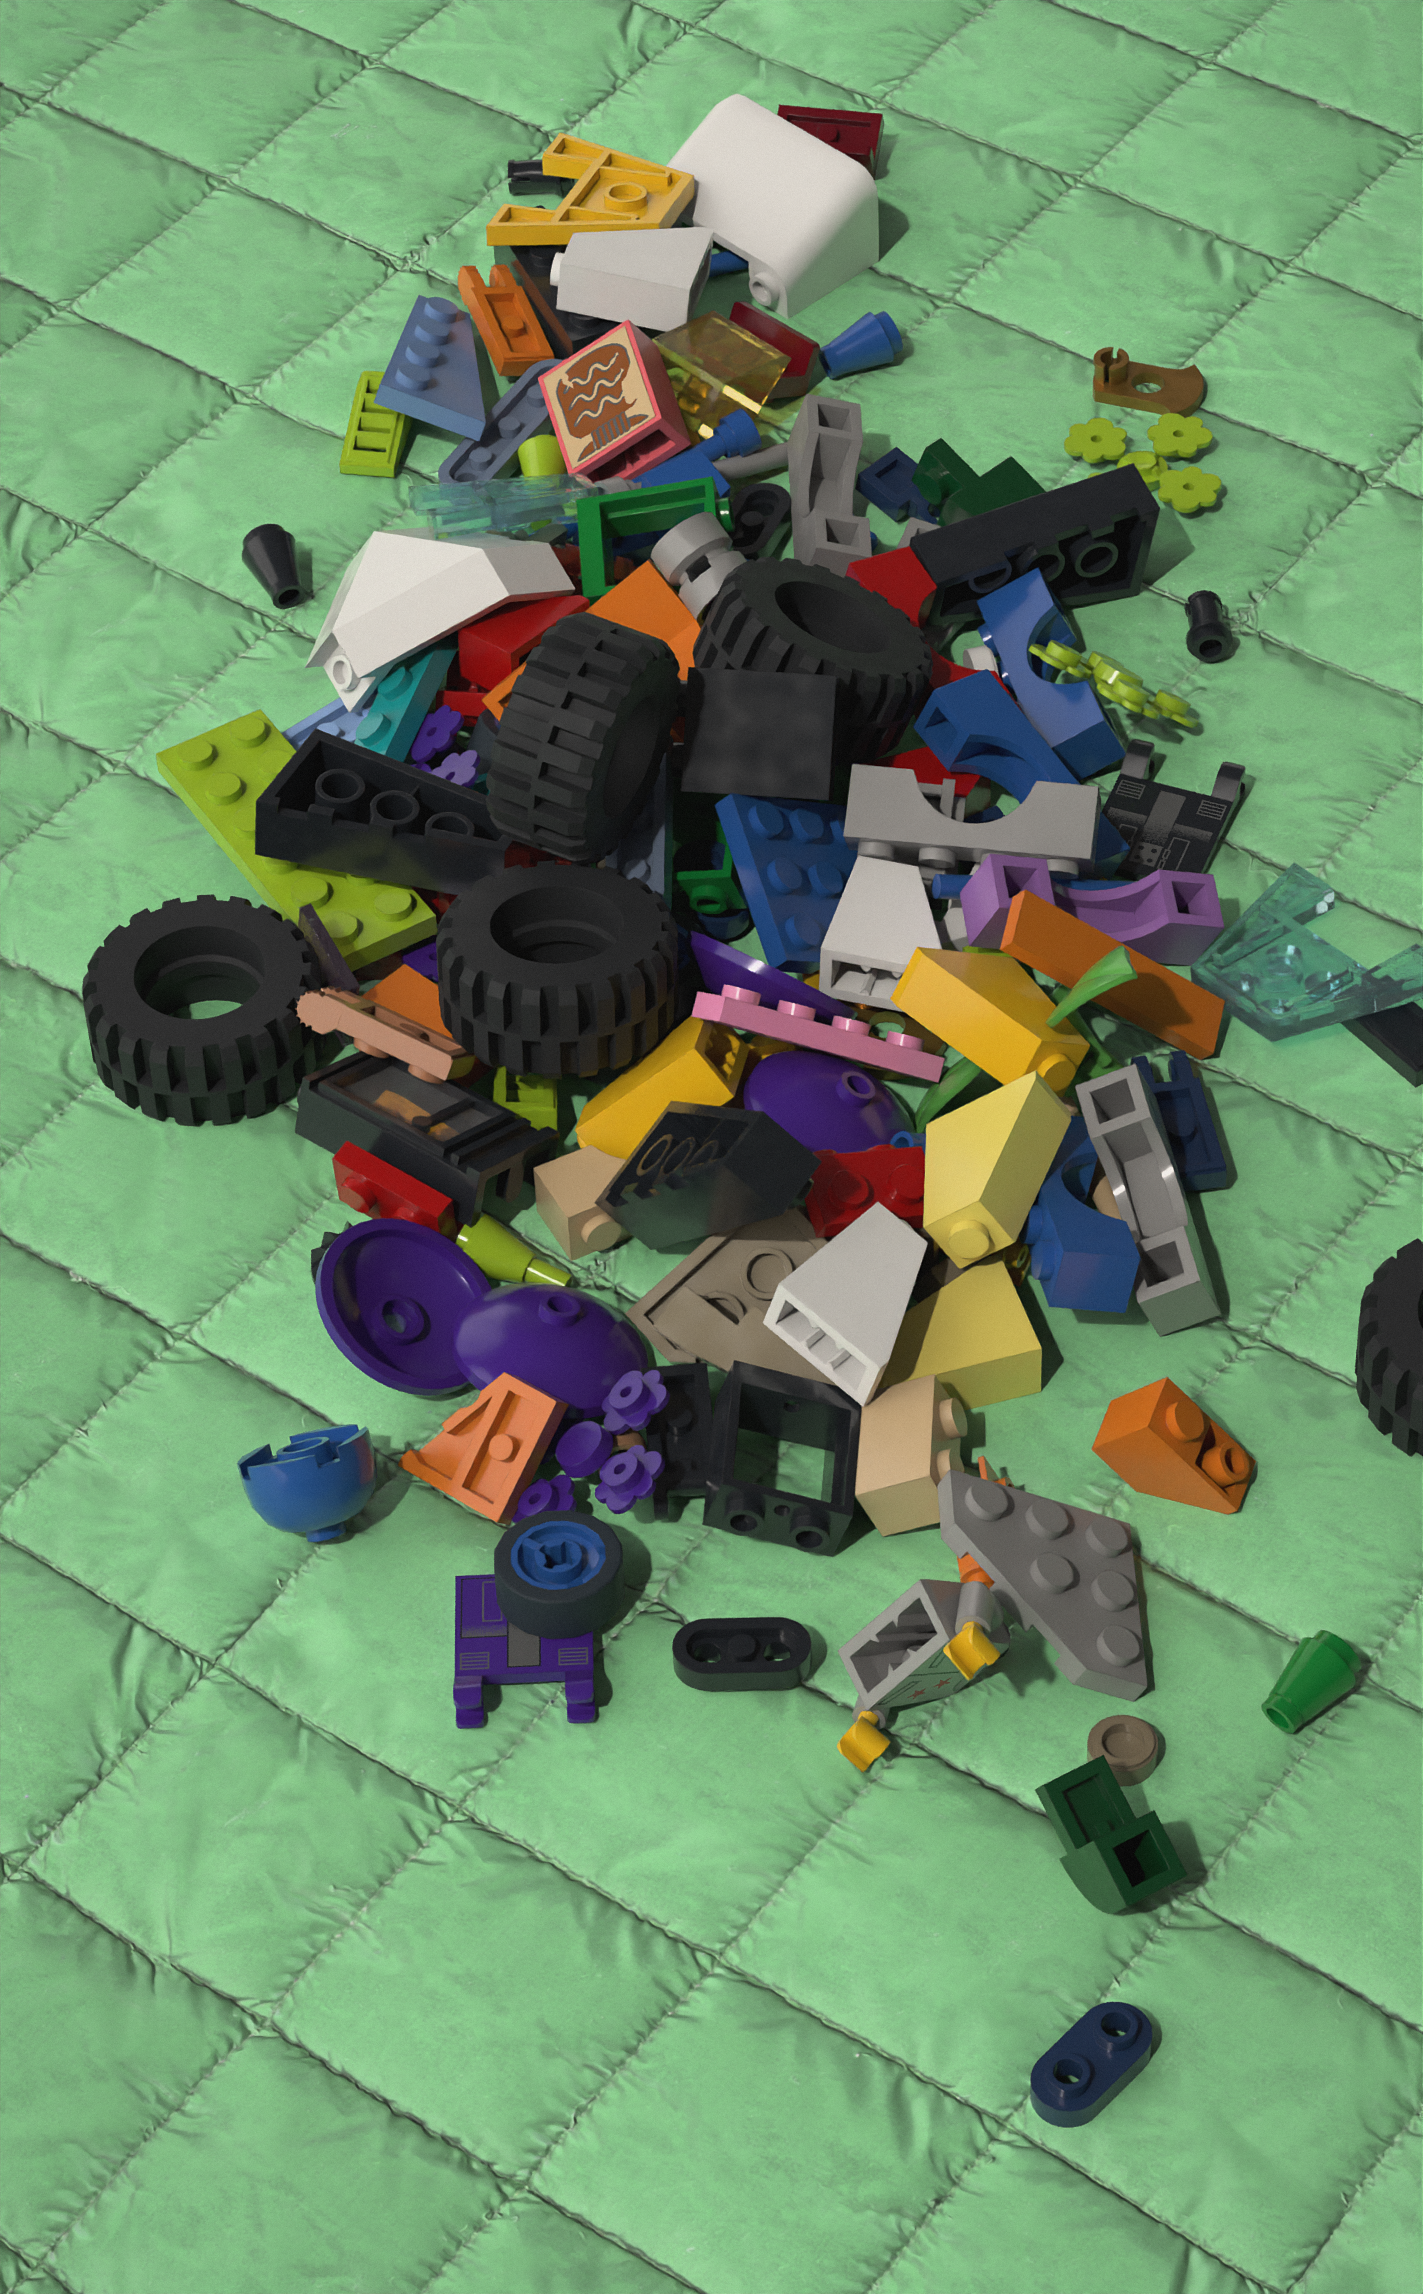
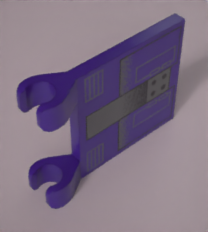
(500, 1653)

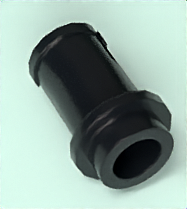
(529, 177)
(1208, 634)

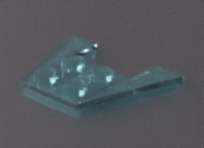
(499, 503)
(1289, 978)

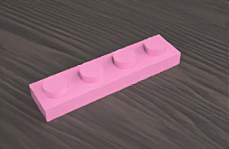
(796, 1026)

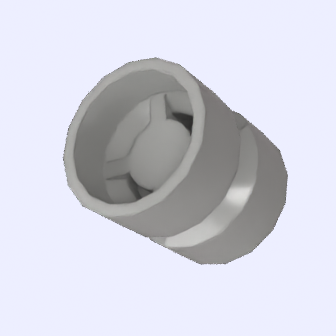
(698, 560)

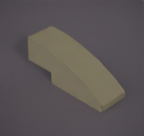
(718, 1341)

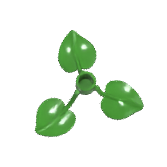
(1103, 975)

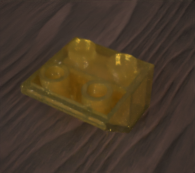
(718, 370)

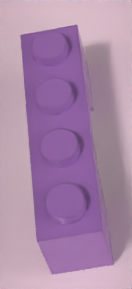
(1161, 916)

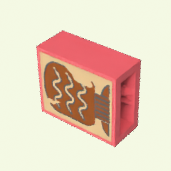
(614, 407)

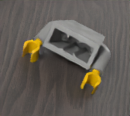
(916, 1653)

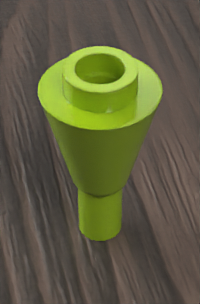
(541, 457)
(505, 1257)

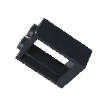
(823, 1418)

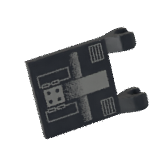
(1166, 823)

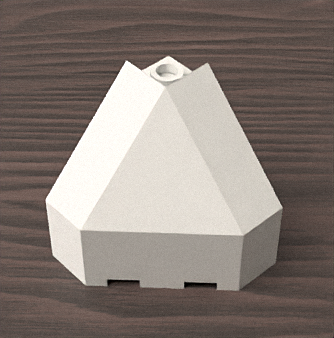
(416, 590)

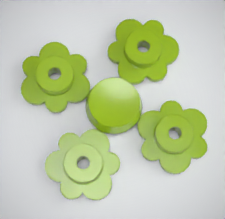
(1171, 437)
(1116, 682)

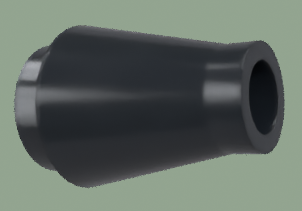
(274, 562)

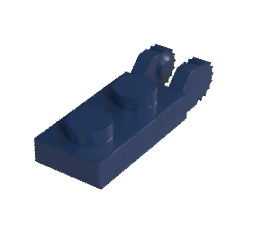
(1187, 1123)

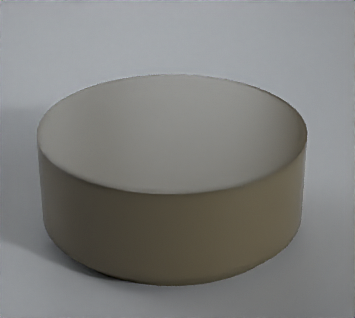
(1127, 1745)

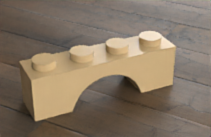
(568, 1193)

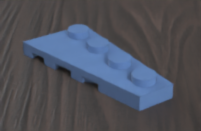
(436, 370)

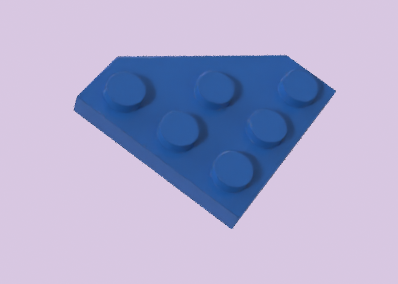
(790, 871)

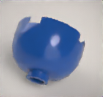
(312, 1481)

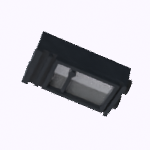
(424, 1129)

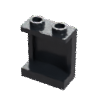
(757, 733)

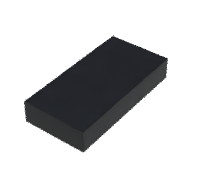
(1395, 1038)

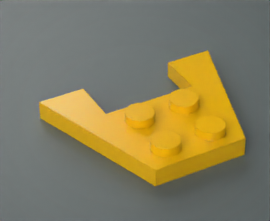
(611, 195)

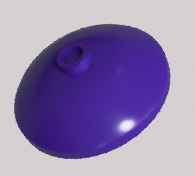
(723, 965)
(825, 1101)
(393, 1300)
(550, 1339)

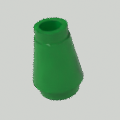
(1311, 1681)

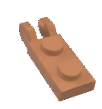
(385, 1033)

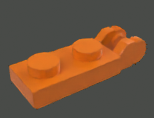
(504, 319)

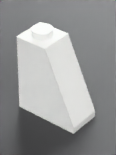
(635, 275)
(875, 932)
(851, 1300)

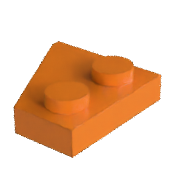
(491, 1447)

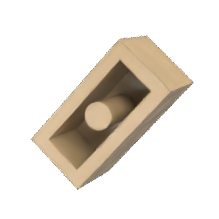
(904, 1451)

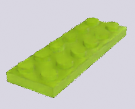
(220, 781)

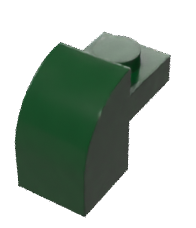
(960, 492)
(1108, 1849)

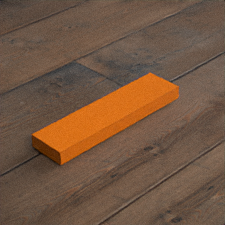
(1154, 1001)

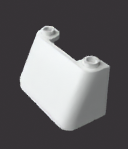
(780, 203)

